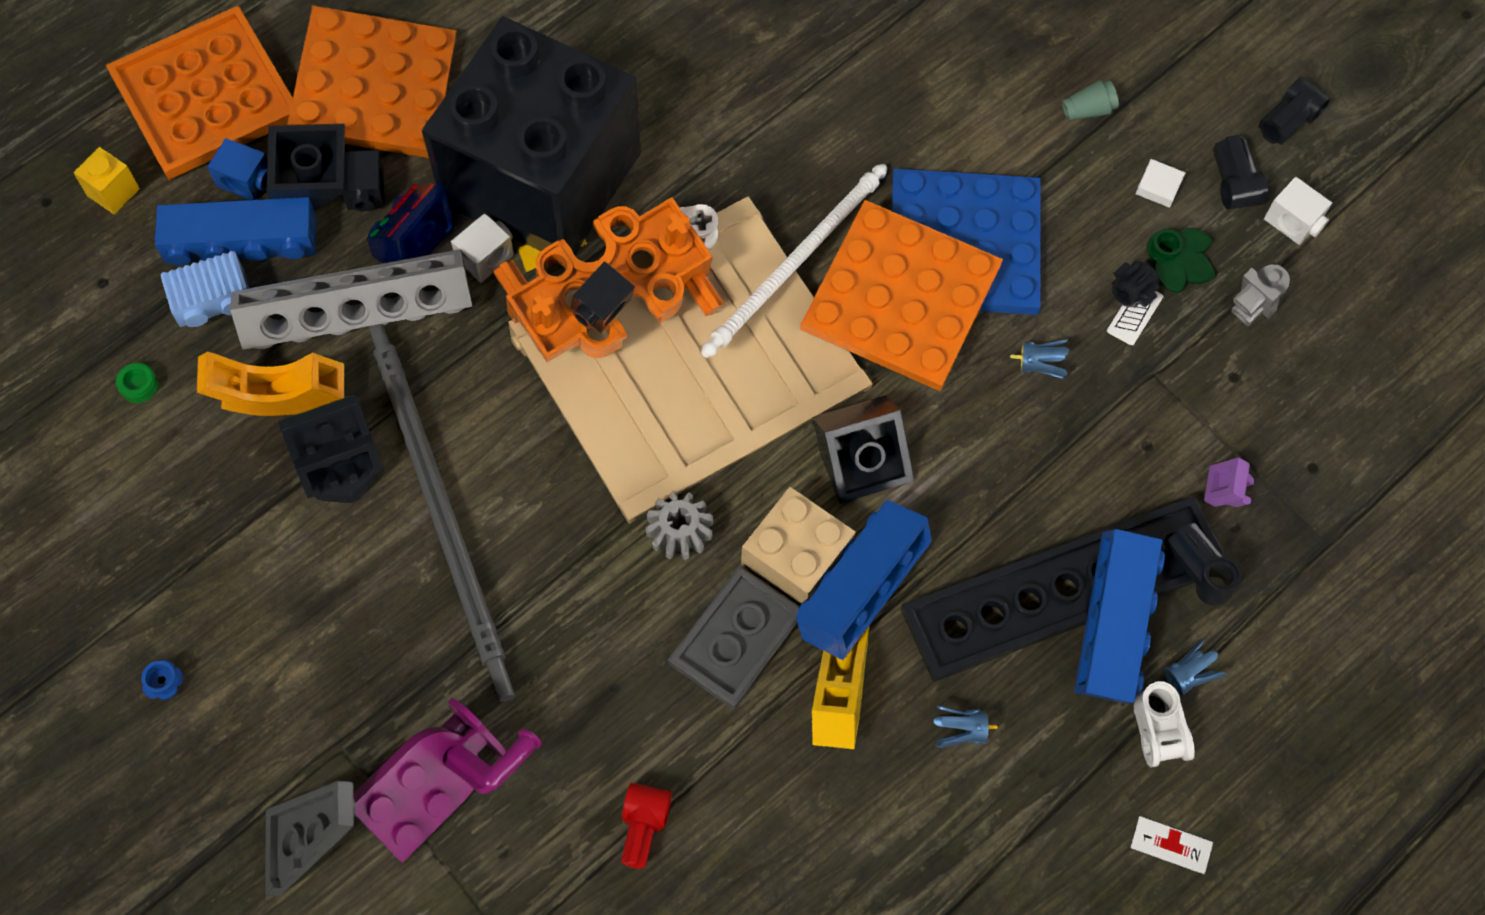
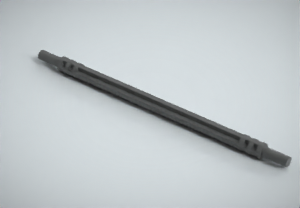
(442, 514)

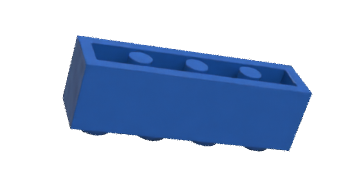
(248, 227)
(863, 579)
(1119, 616)

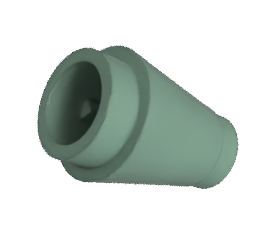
(1091, 101)

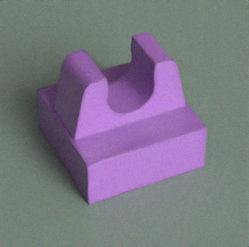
(1228, 483)

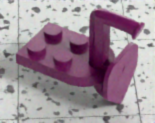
(433, 778)

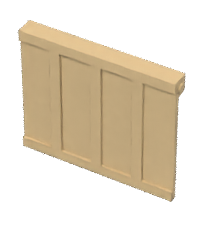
(666, 415)

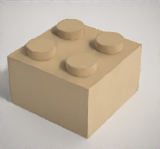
(796, 546)

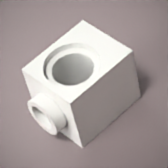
(1298, 211)
(484, 246)

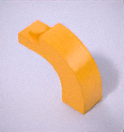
(271, 390)

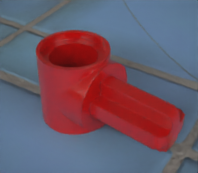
(645, 813)

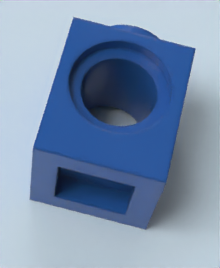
(239, 169)

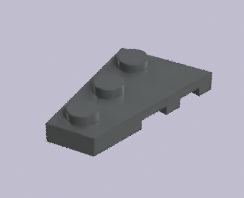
(304, 831)

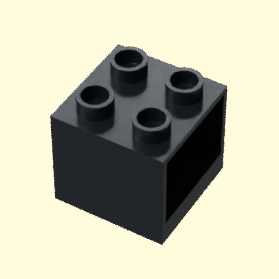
(534, 136)

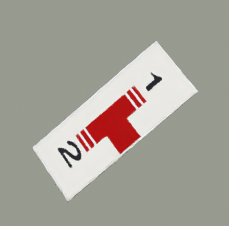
(1171, 845)

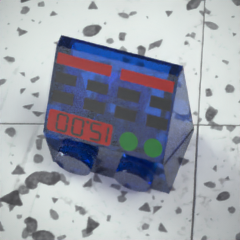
(413, 224)

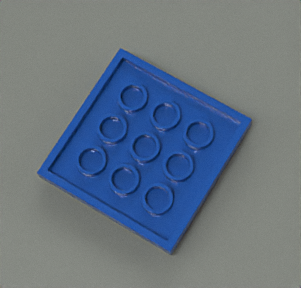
(987, 213)

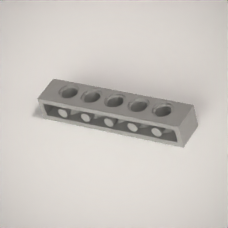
(330, 291)

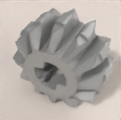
(689, 535)

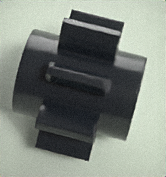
(1135, 284)

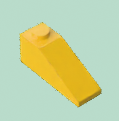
(839, 697)

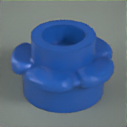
(152, 674)

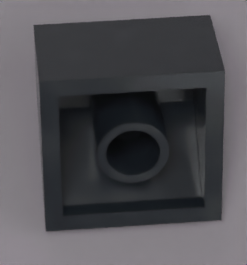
(306, 162)
(864, 448)

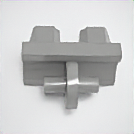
(1260, 293)

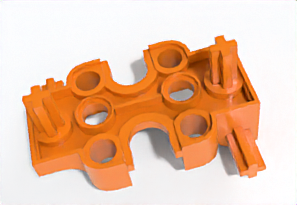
(678, 264)

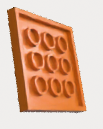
(372, 77)
(202, 89)
(901, 295)

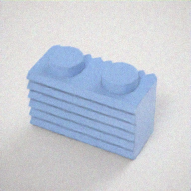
(203, 288)

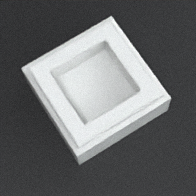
(1160, 183)

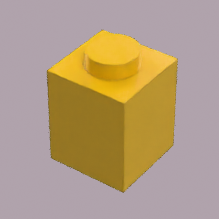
(106, 180)

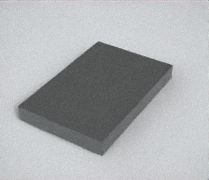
(736, 637)

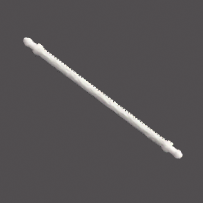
(723, 334)

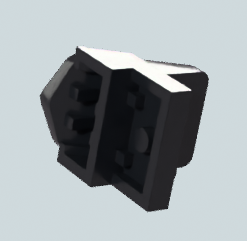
(332, 451)

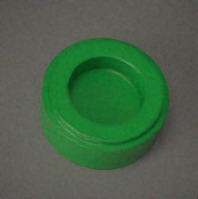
(137, 382)

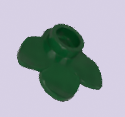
(1185, 259)

